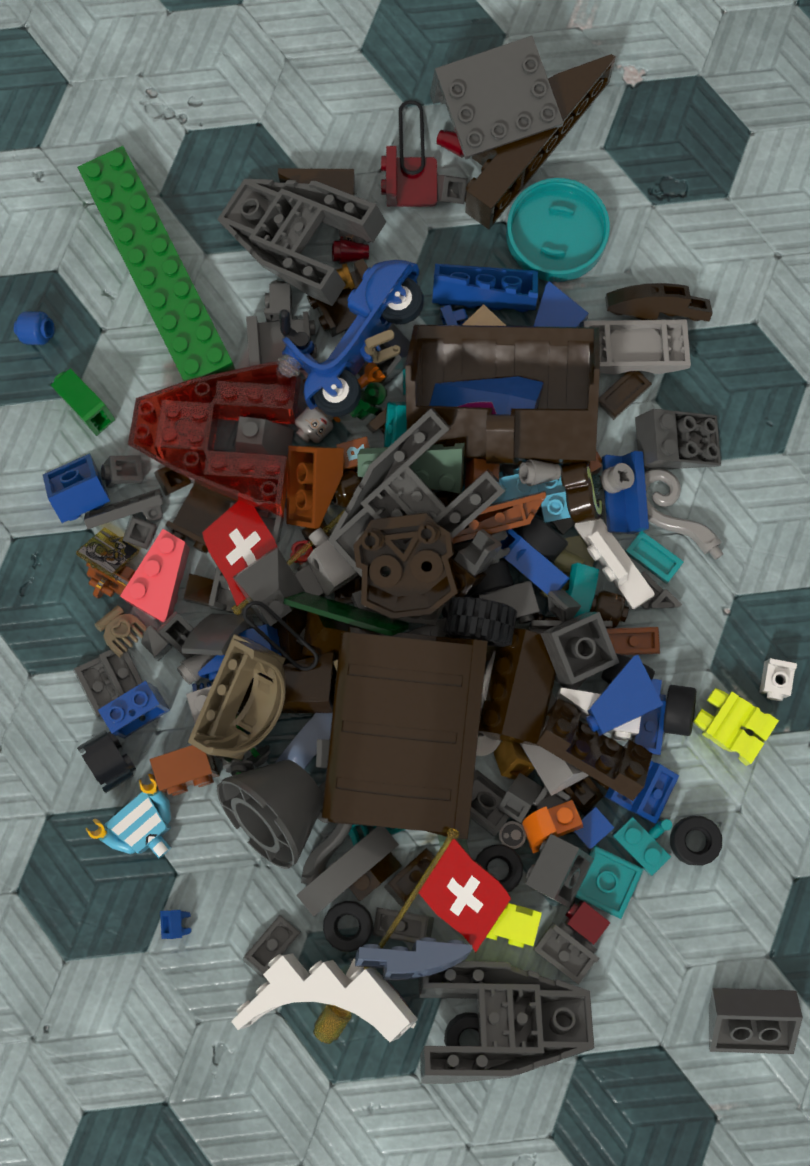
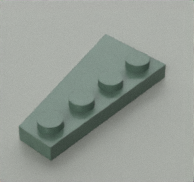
(438, 467)

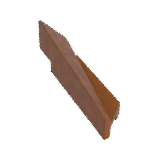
(503, 516)

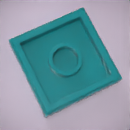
(609, 882)

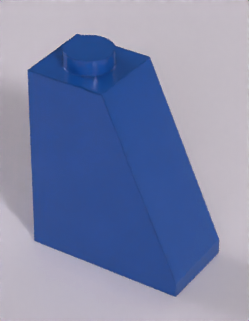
(559, 310)
(624, 699)

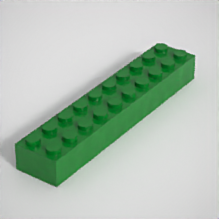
(155, 266)

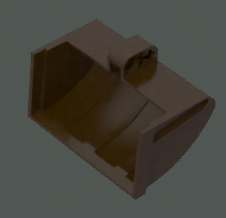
(561, 357)
(404, 731)

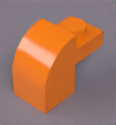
(555, 821)

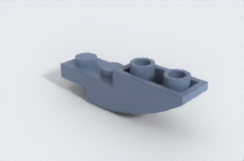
(424, 960)

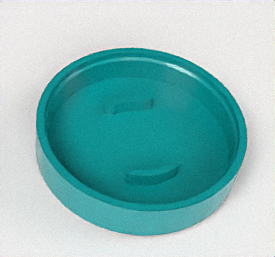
(557, 229)

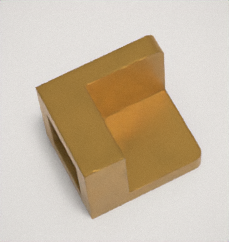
(512, 760)

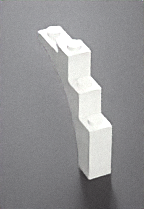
(365, 996)

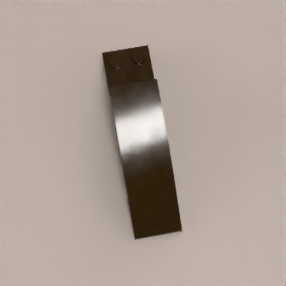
(514, 164)

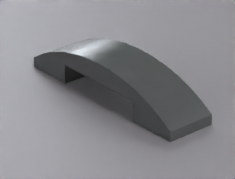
(347, 870)

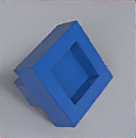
(451, 317)
(171, 924)

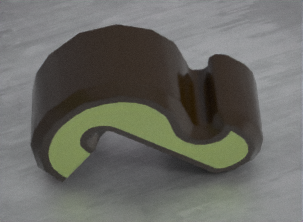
(580, 493)

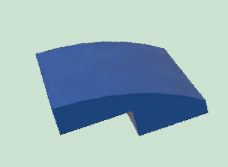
(653, 796)

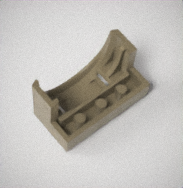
(216, 724)

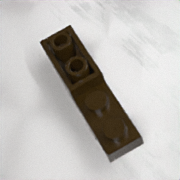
(648, 300)

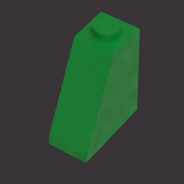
(83, 401)

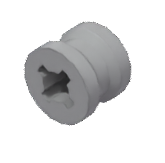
(617, 478)

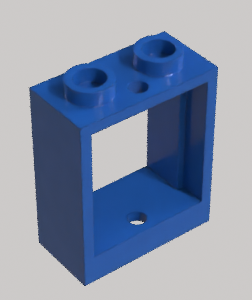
(124, 712)

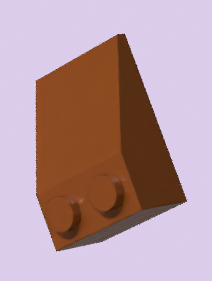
(312, 483)

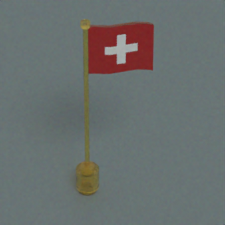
(241, 539)
(458, 893)

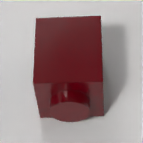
(586, 921)

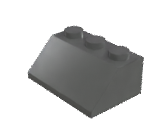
(754, 1021)

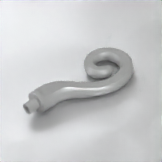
(699, 533)

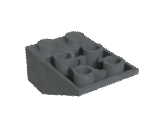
(678, 439)

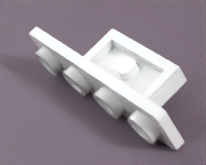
(615, 562)

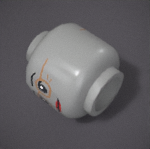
(313, 425)

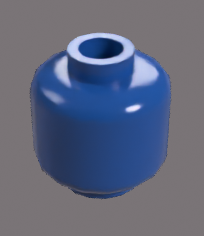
(34, 328)

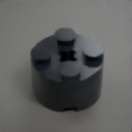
(106, 761)

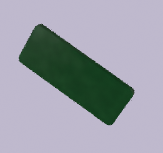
(346, 613)

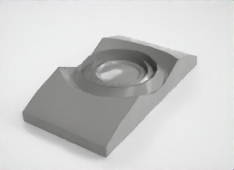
(643, 345)

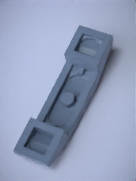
(304, 745)

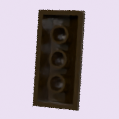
(518, 690)

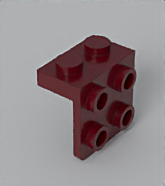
(407, 189)

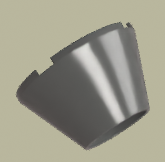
(274, 808)

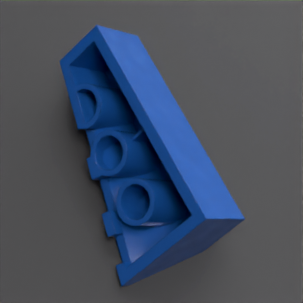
(485, 285)

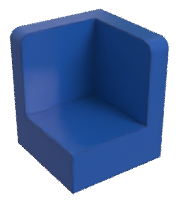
(594, 828)

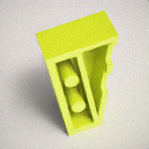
(517, 925)

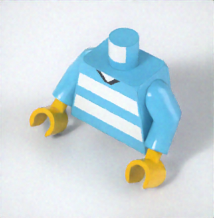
(138, 823)

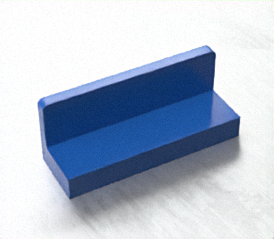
(628, 508)

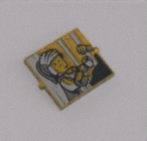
(107, 552)

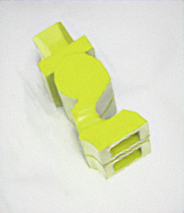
(729, 721)

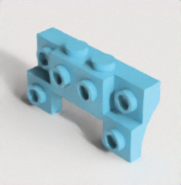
(553, 506)

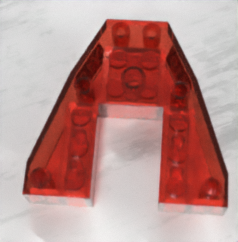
(181, 425)

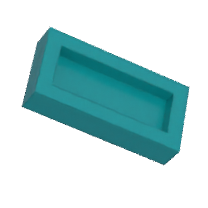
(654, 557)

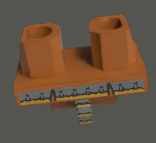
(106, 585)

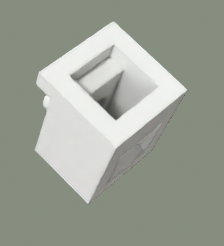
(769, 686)

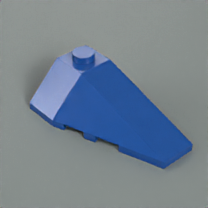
(502, 392)

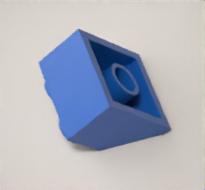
(75, 488)

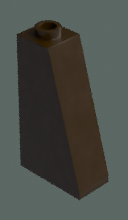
(307, 690)

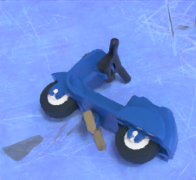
(383, 297)

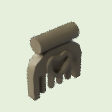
(118, 627)

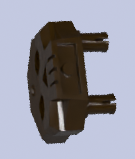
(409, 587)

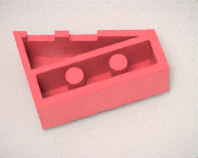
(158, 577)

